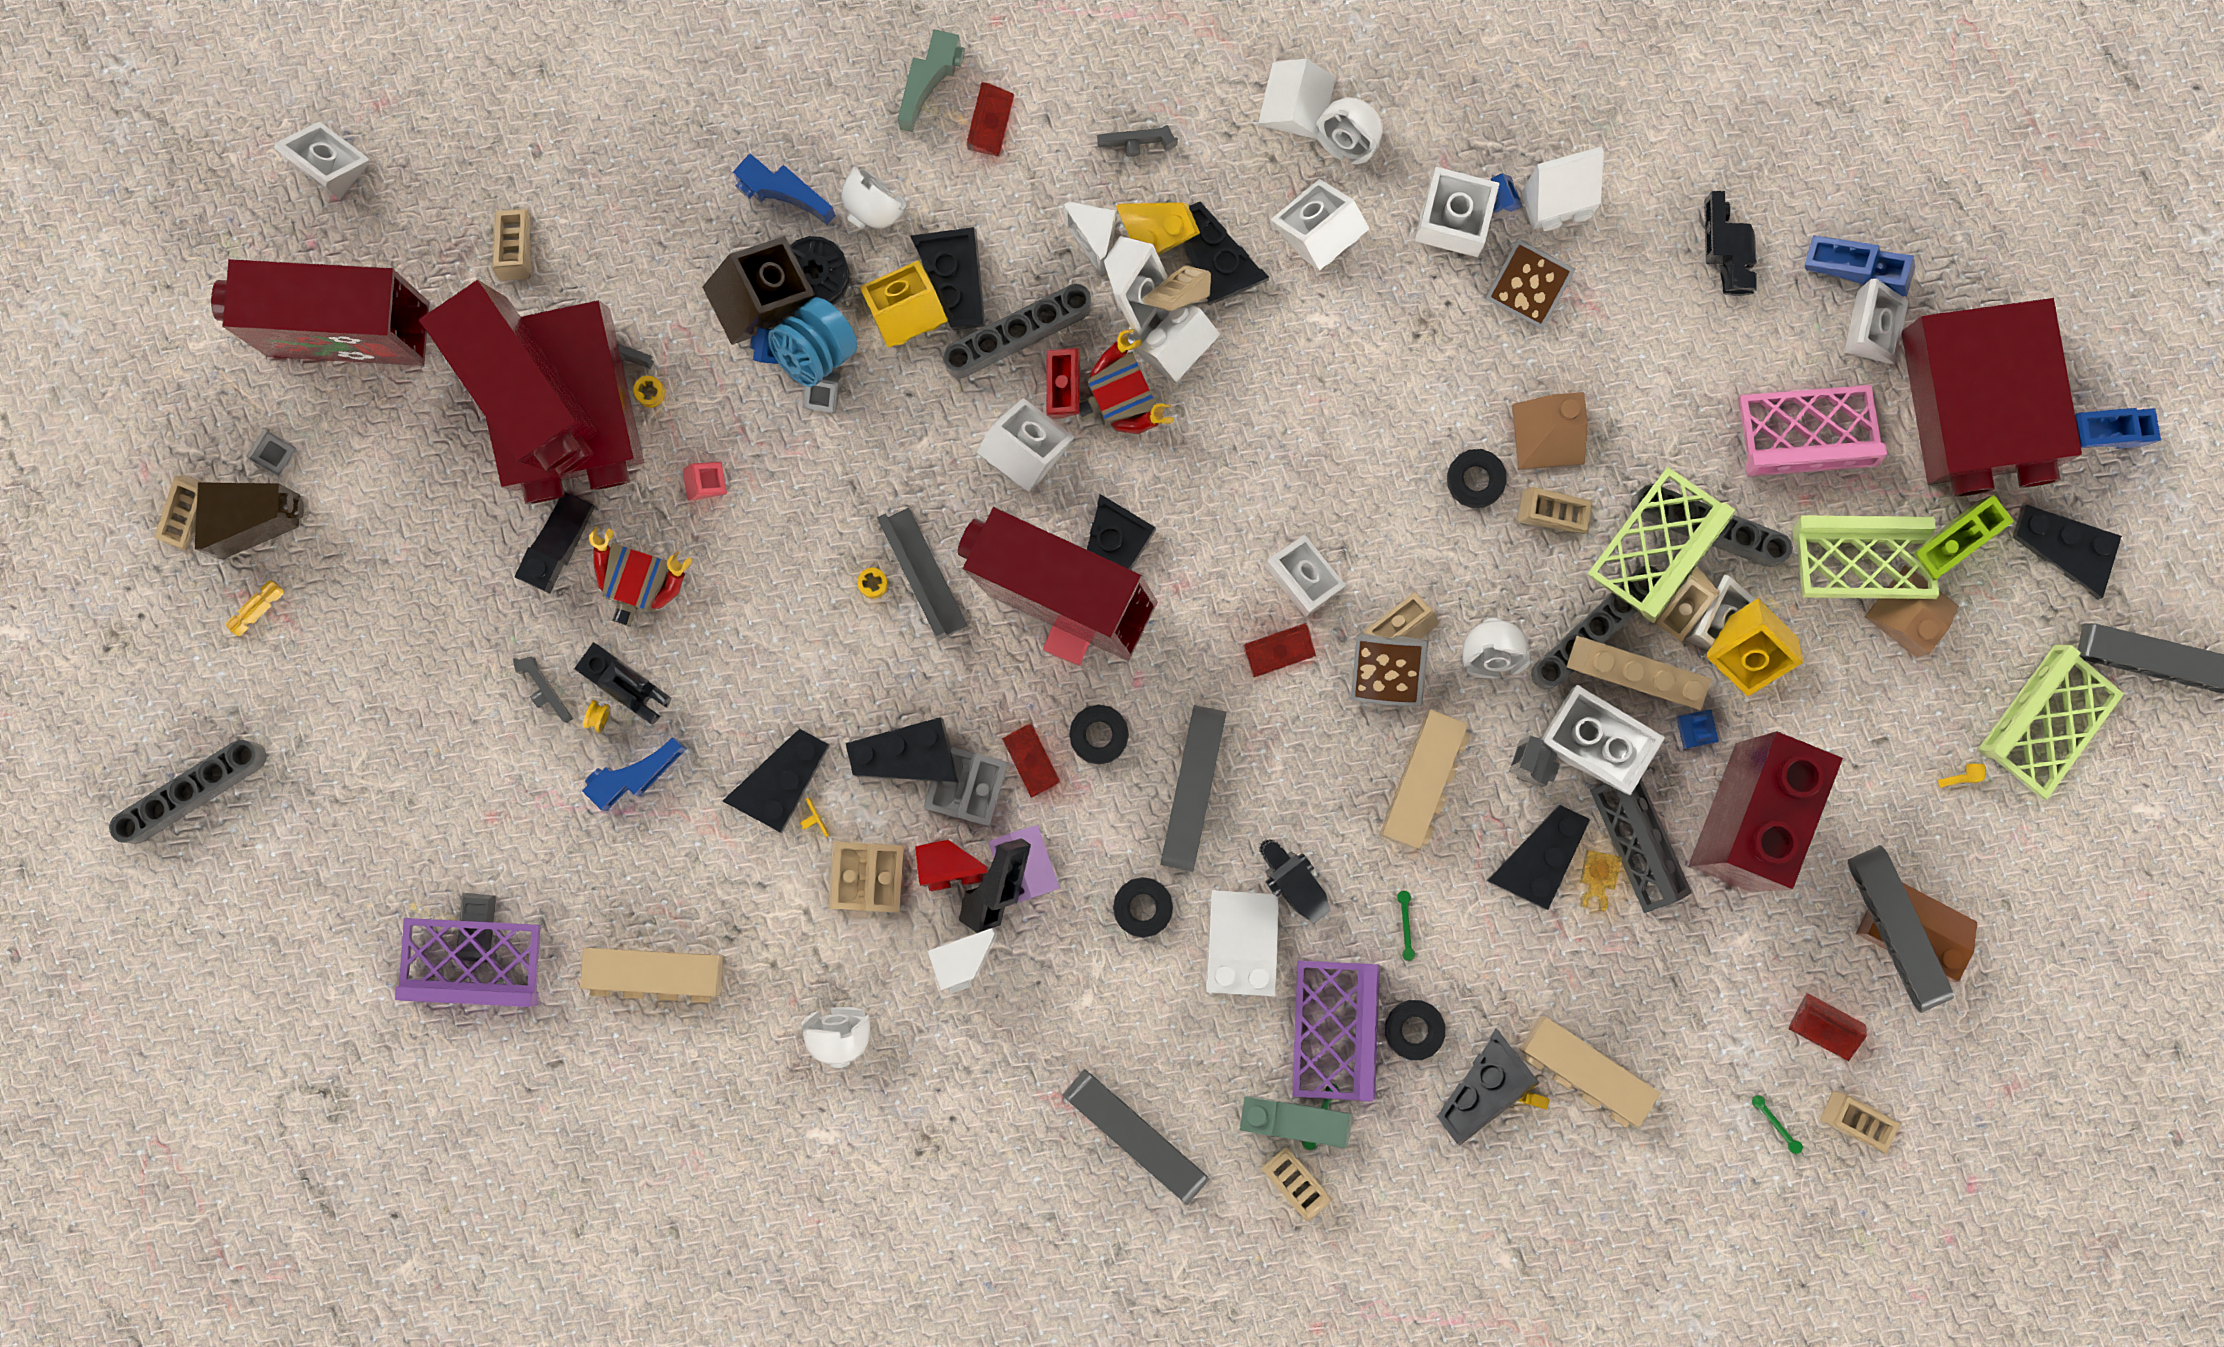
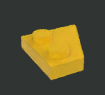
(1158, 223)

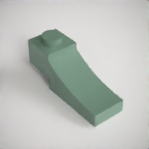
(924, 75)
(1296, 1121)

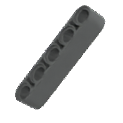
(1026, 317)
(1758, 535)
(1605, 613)
(2152, 657)
(1193, 788)
(172, 792)
(1900, 929)
(1136, 1136)

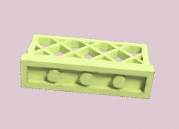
(1857, 531)
(1684, 562)
(2036, 697)

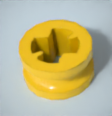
(657, 385)
(877, 573)
(596, 716)

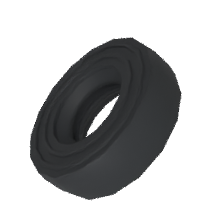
(1488, 462)
(1093, 714)
(1163, 902)
(1435, 1035)

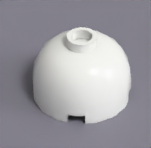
(1350, 129)
(870, 200)
(1495, 648)
(836, 1037)

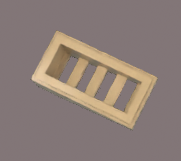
(512, 265)
(1180, 289)
(172, 507)
(1528, 507)
(1839, 1114)
(1317, 1205)

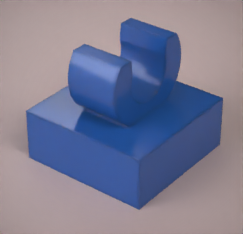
(1507, 194)
(761, 347)
(1697, 729)

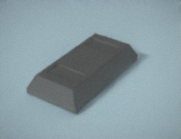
(481, 909)

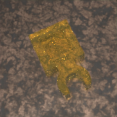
(1599, 872)

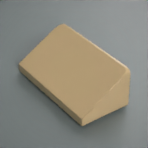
(1687, 605)
(1407, 619)

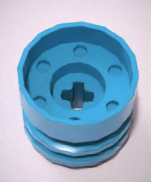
(812, 341)

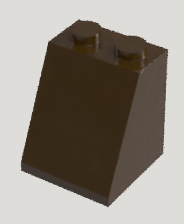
(757, 288)
(243, 516)

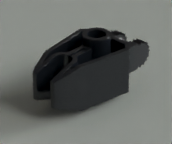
(1292, 878)

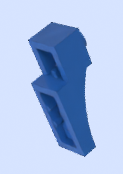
(758, 181)
(1860, 263)
(2118, 428)
(609, 785)

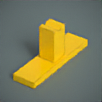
(815, 818)
(1535, 1100)

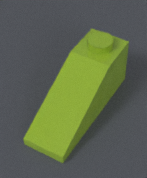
(1963, 536)

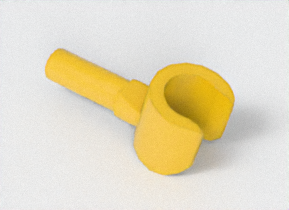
(1974, 774)

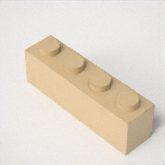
(1638, 672)
(1424, 779)
(651, 973)
(1590, 1072)

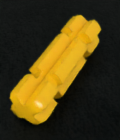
(254, 608)

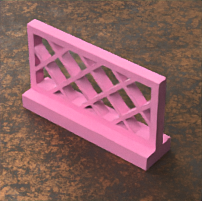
(1822, 455)

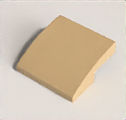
(866, 877)

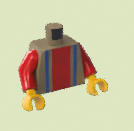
(1121, 391)
(634, 577)

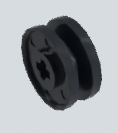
(831, 264)

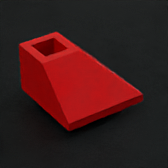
(946, 862)

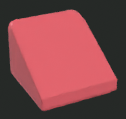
(704, 480)
(1065, 646)

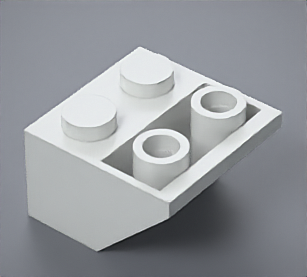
(1175, 340)

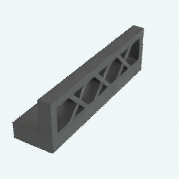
(923, 573)
(1652, 843)

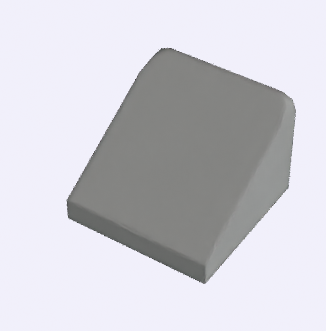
(823, 395)
(271, 452)

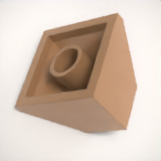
(1551, 431)
(1914, 622)

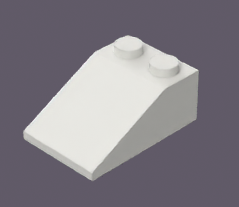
(1564, 189)
(1601, 740)
(1242, 943)

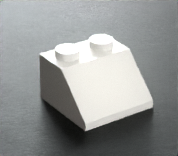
(1457, 212)
(1320, 223)
(1133, 273)
(1025, 444)
(961, 960)

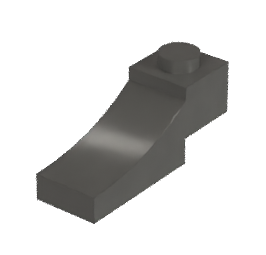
(1534, 762)

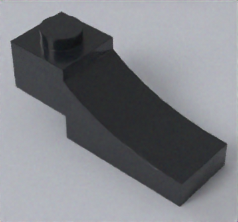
(555, 543)
(985, 905)

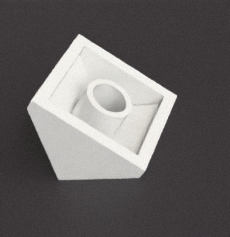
(1296, 97)
(324, 158)
(1093, 231)
(1876, 323)
(1304, 575)
(1730, 600)

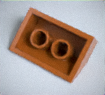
(1947, 930)

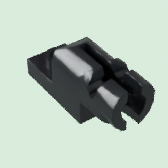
(1729, 245)
(621, 682)

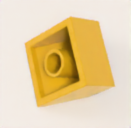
(903, 304)
(1755, 648)

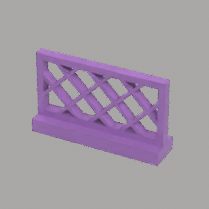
(468, 992)
(1366, 1031)

